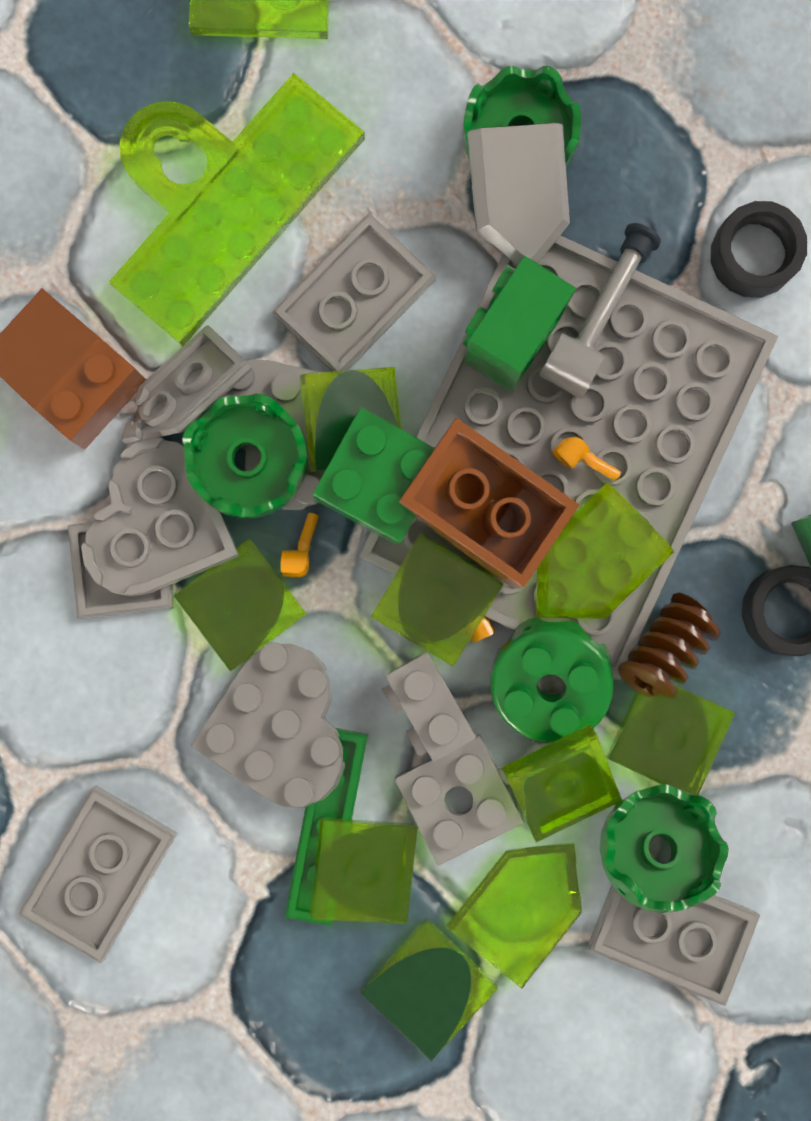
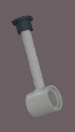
(575, 360)

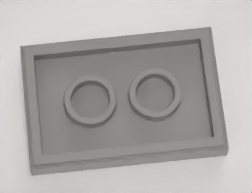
(354, 295)
(98, 873)
(687, 948)

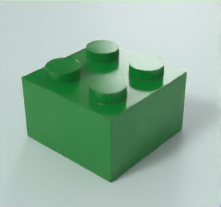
(518, 324)
(372, 474)

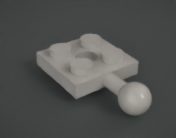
(492, 808)

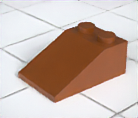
(65, 369)
(488, 504)

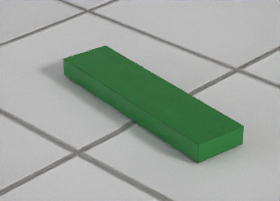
(337, 805)

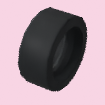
(783, 224)
(754, 606)

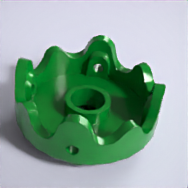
(524, 98)
(221, 432)
(551, 649)
(695, 845)

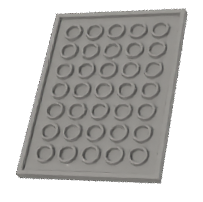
(654, 411)

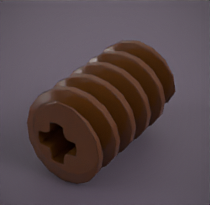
(667, 645)

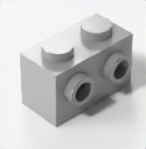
(431, 708)

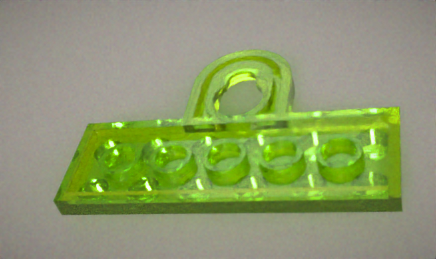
(235, 208)

